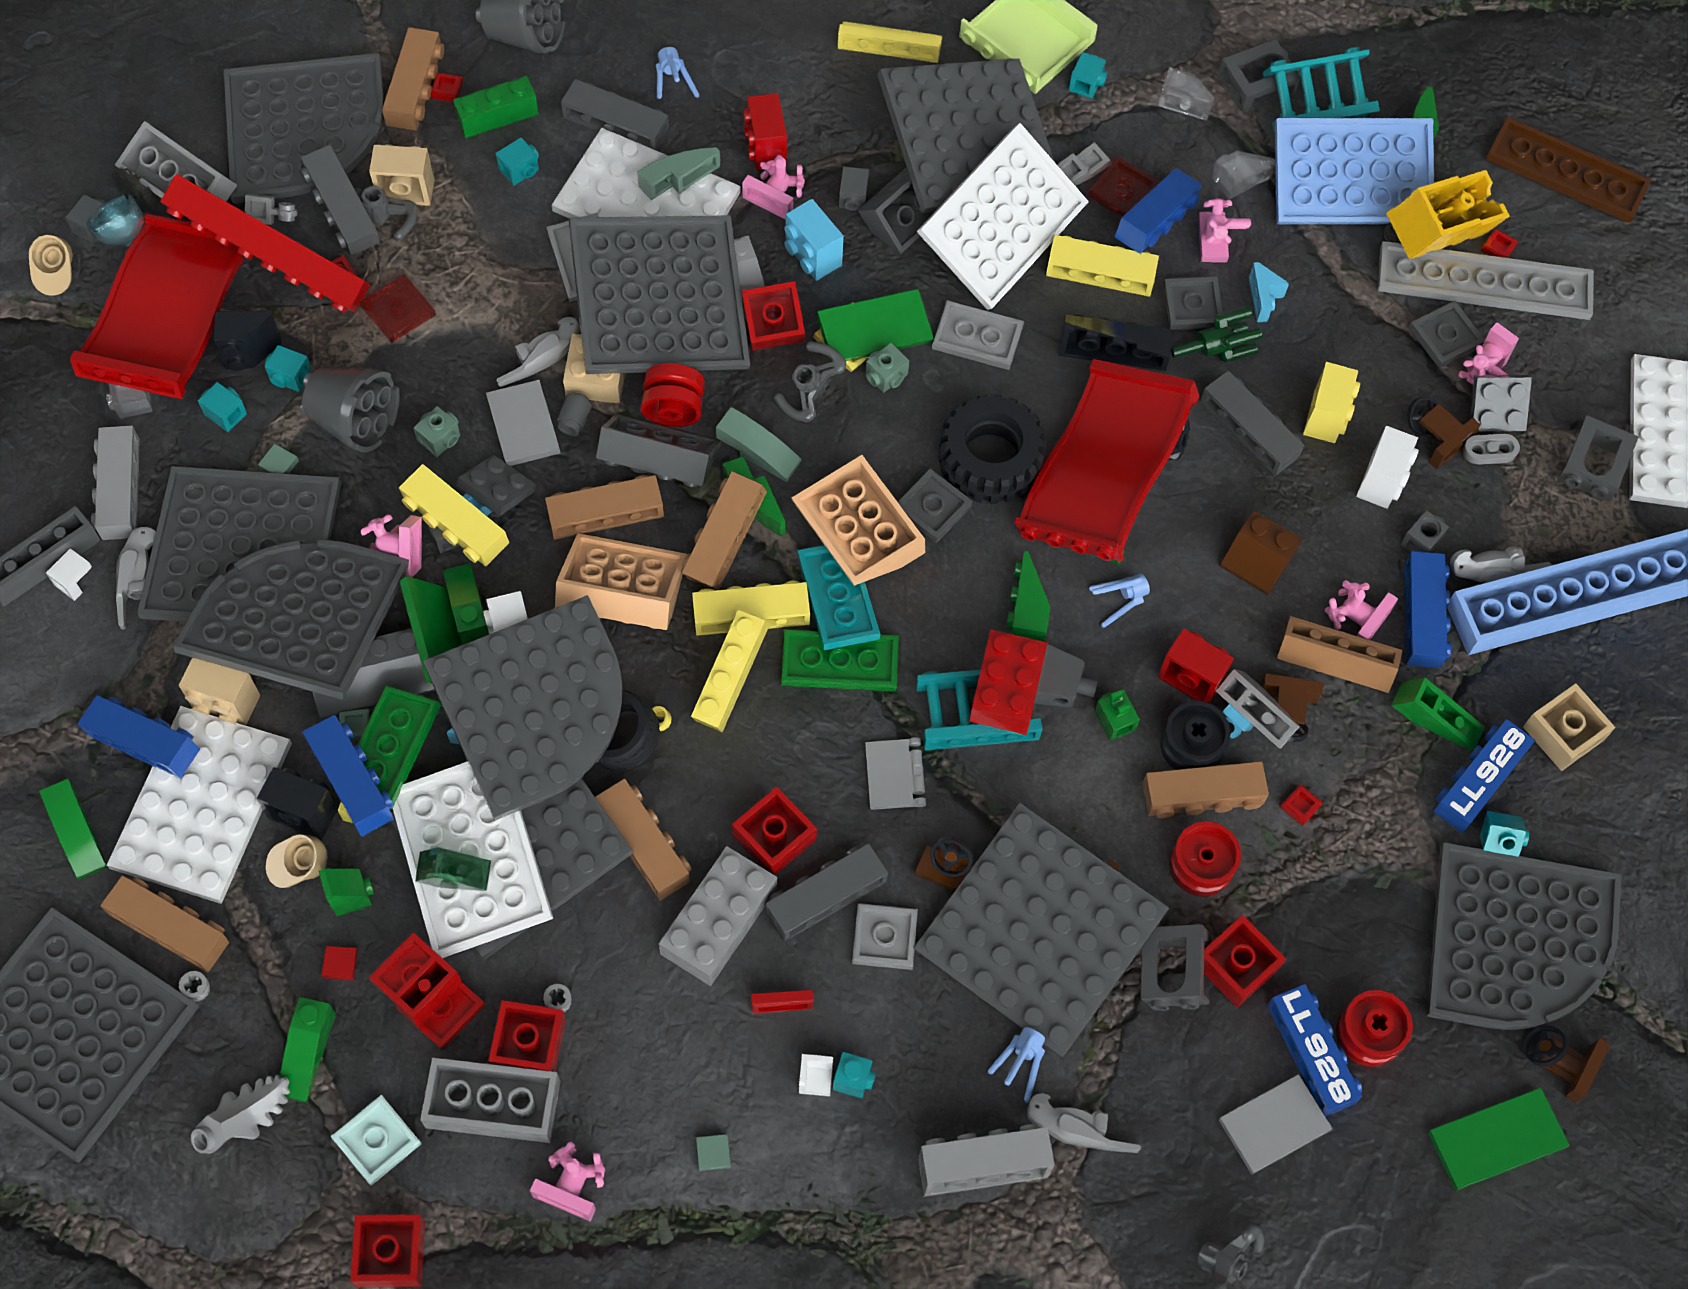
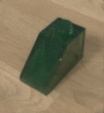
(452, 870)

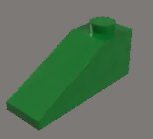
(465, 603)
(1435, 711)
(306, 1046)

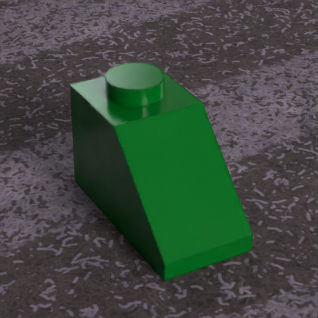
(346, 889)

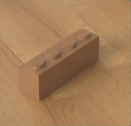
(413, 79)
(604, 506)
(724, 531)
(1339, 654)
(1205, 789)
(651, 847)
(165, 923)

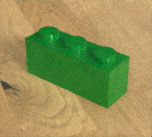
(496, 107)

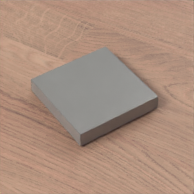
(885, 936)

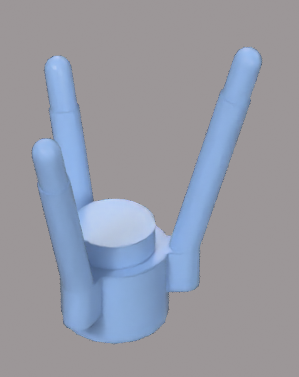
(671, 64)
(1131, 587)
(1027, 1046)

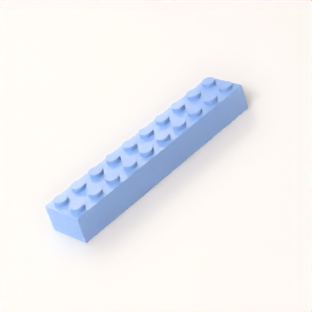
(1571, 593)

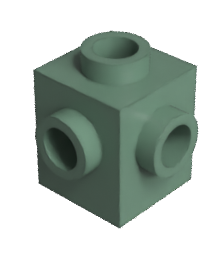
(886, 368)
(437, 431)

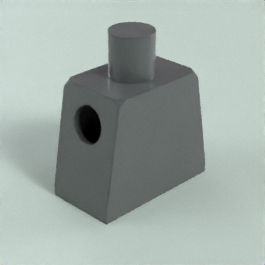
(1062, 679)

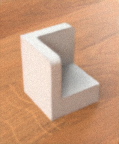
(68, 572)
(815, 1075)

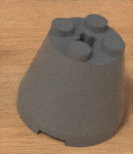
(523, 23)
(351, 404)

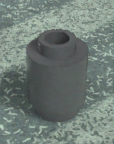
(574, 414)

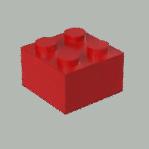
(764, 129)
(773, 316)
(1195, 666)
(774, 831)
(1241, 961)
(527, 1036)
(388, 1251)

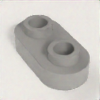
(1489, 447)

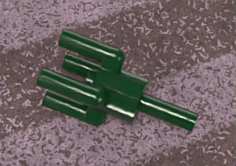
(1223, 338)

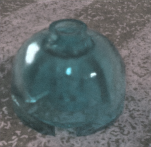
(118, 222)

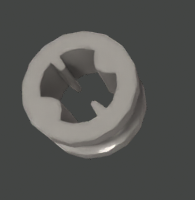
(186, 982)
(555, 988)

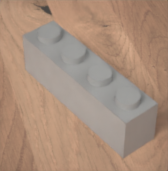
(116, 482)

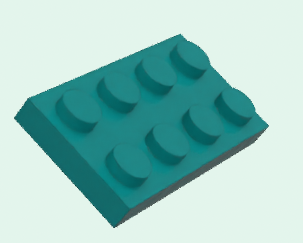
(839, 607)

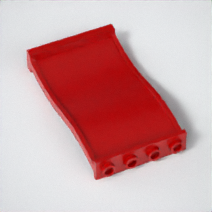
(159, 309)
(1107, 460)

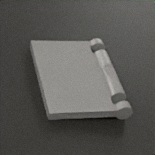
(895, 774)

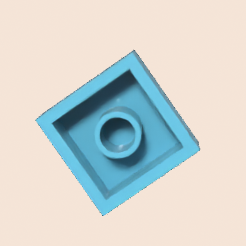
(813, 240)

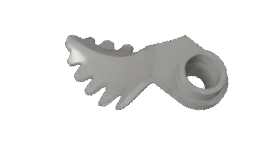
(241, 1115)

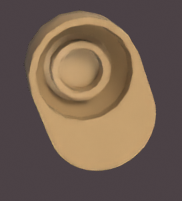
(51, 264)
(296, 860)

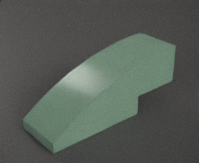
(677, 171)
(757, 444)

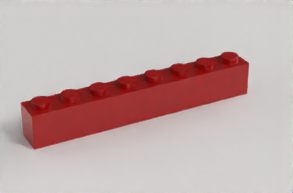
(265, 243)

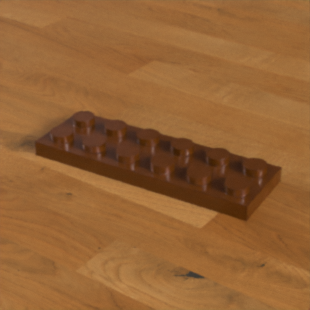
(1568, 169)

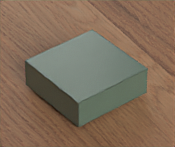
(278, 461)
(356, 721)
(713, 1152)

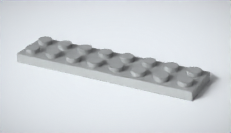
(1488, 281)

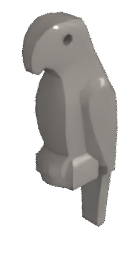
(542, 351)
(1491, 564)
(132, 569)
(1075, 1125)

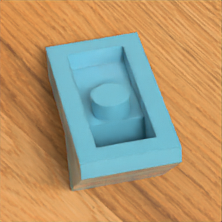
(1265, 288)

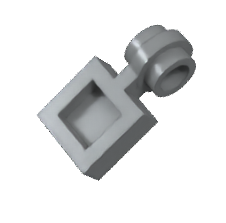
(263, 209)

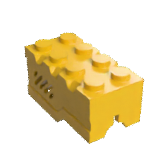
(1446, 214)

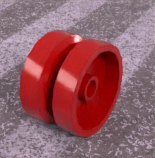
(672, 395)
(1205, 859)
(1357, 1023)

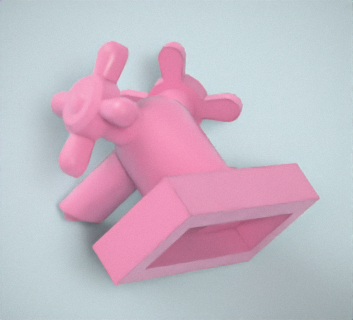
(772, 193)
(1213, 230)
(1492, 355)
(401, 541)
(1358, 610)
(567, 1190)

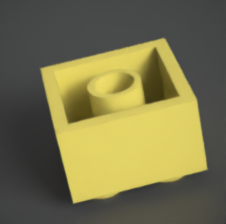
(1332, 403)

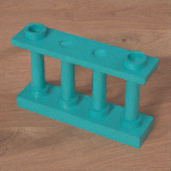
(1361, 106)
(966, 733)

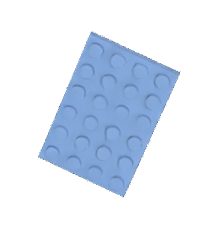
(1349, 167)

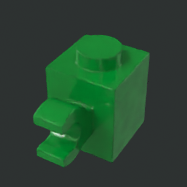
(1116, 714)

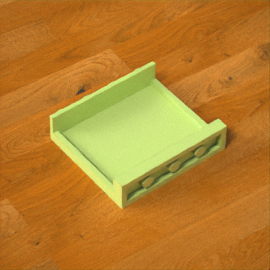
(1038, 32)

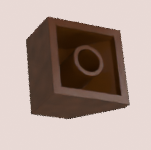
(1261, 552)

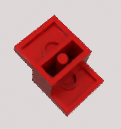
(427, 991)

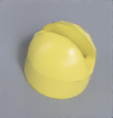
(663, 714)

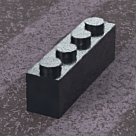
(1116, 342)

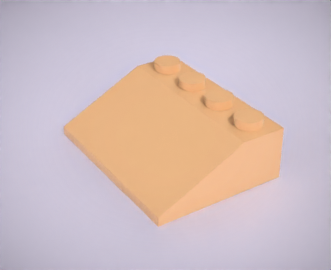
(860, 522)
(622, 580)

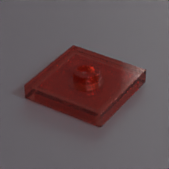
(1122, 187)
(397, 308)

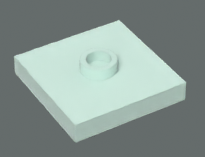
(376, 1140)

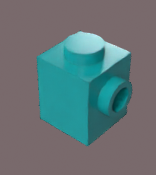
(1088, 75)
(518, 161)
(287, 368)
(222, 406)
(1503, 833)
(854, 1075)

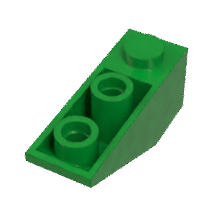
(1031, 604)

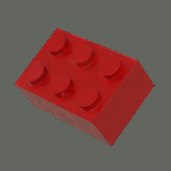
(1008, 682)

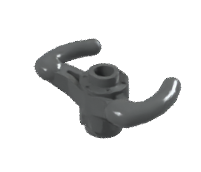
(381, 206)
(811, 388)
(1228, 1261)

